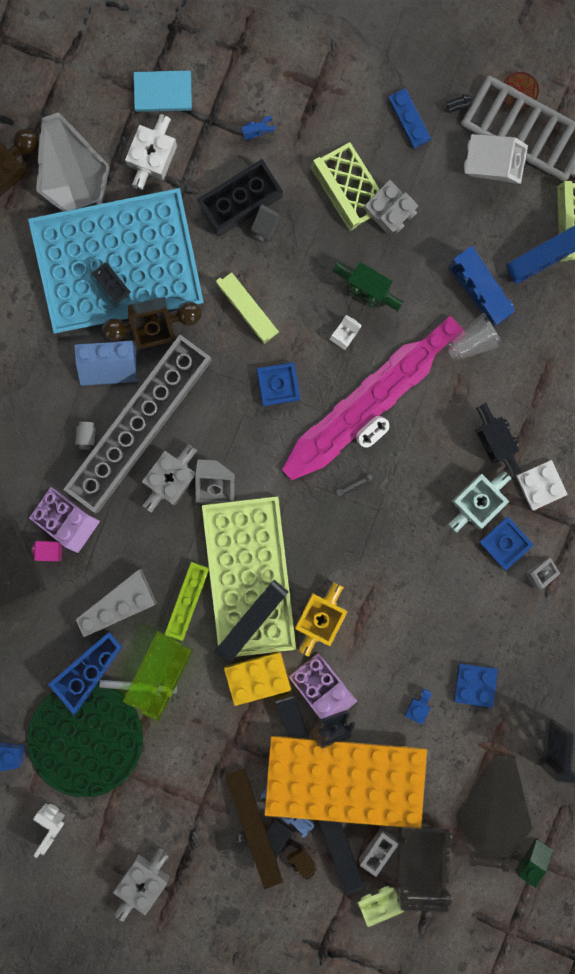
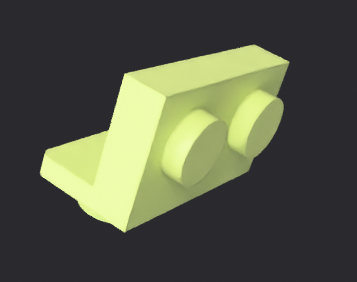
(380, 906)

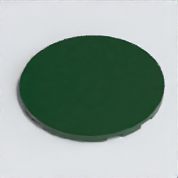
(89, 749)

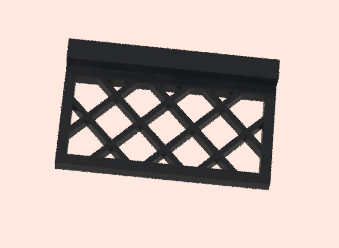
(559, 753)

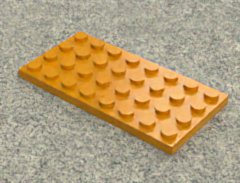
(346, 782)

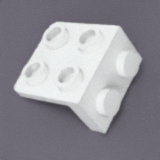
(51, 819)

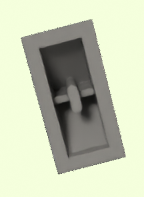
(542, 574)

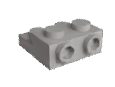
(391, 208)

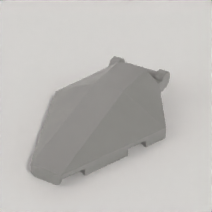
(69, 168)

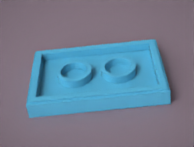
(162, 91)

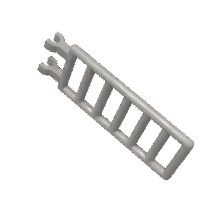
(538, 107)

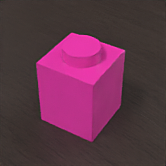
(47, 551)

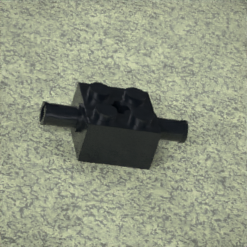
(498, 439)

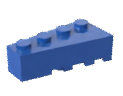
(83, 675)

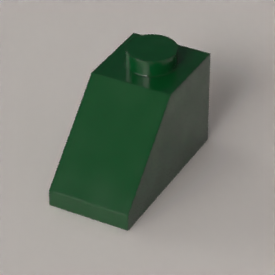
(534, 863)

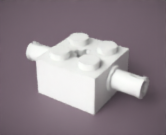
(151, 140)

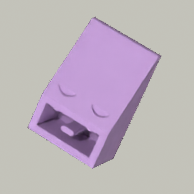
(64, 520)
(322, 687)

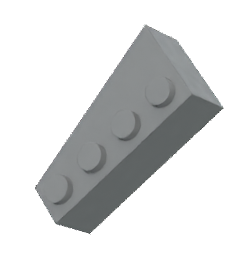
(122, 602)

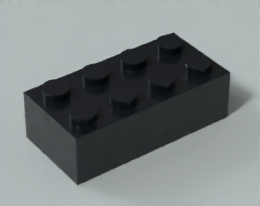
(240, 197)

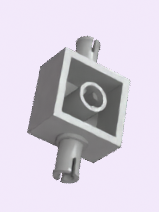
(157, 479)
(141, 872)

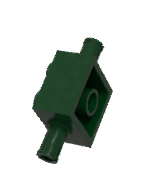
(368, 285)

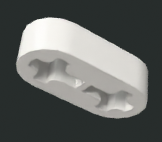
(372, 431)

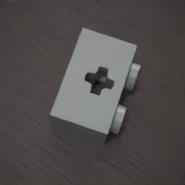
(378, 851)

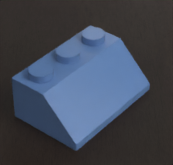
(106, 363)

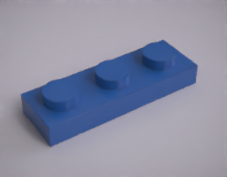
(409, 118)

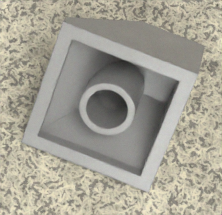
(214, 483)

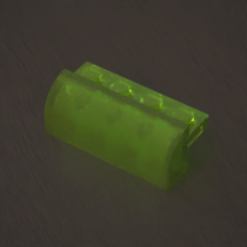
(160, 666)

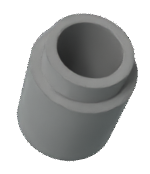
(85, 435)

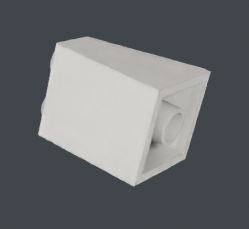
(496, 158)

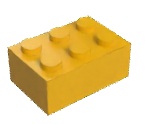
(257, 678)

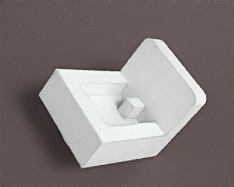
(345, 332)

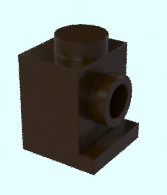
(302, 863)

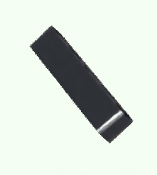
(251, 621)

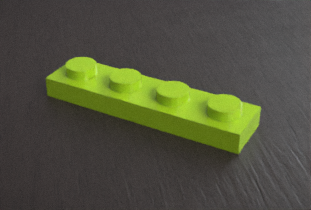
(187, 601)

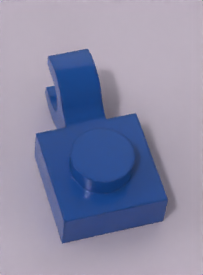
(255, 129)
(418, 708)

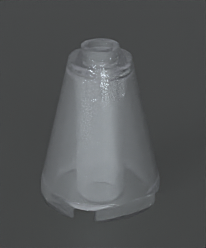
(475, 339)

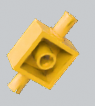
(325, 631)

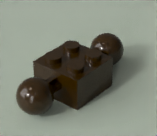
(10, 168)
(151, 322)

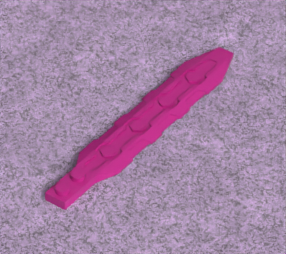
(369, 400)

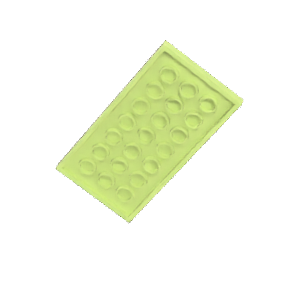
(243, 560)

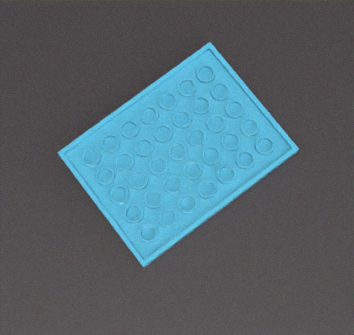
(139, 239)

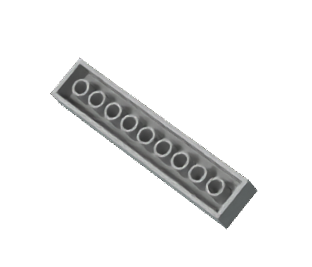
(138, 424)

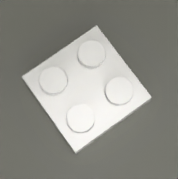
(541, 485)

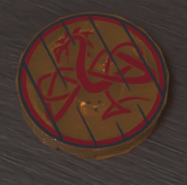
(524, 83)

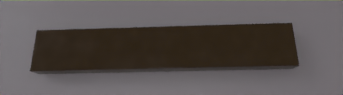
(254, 828)

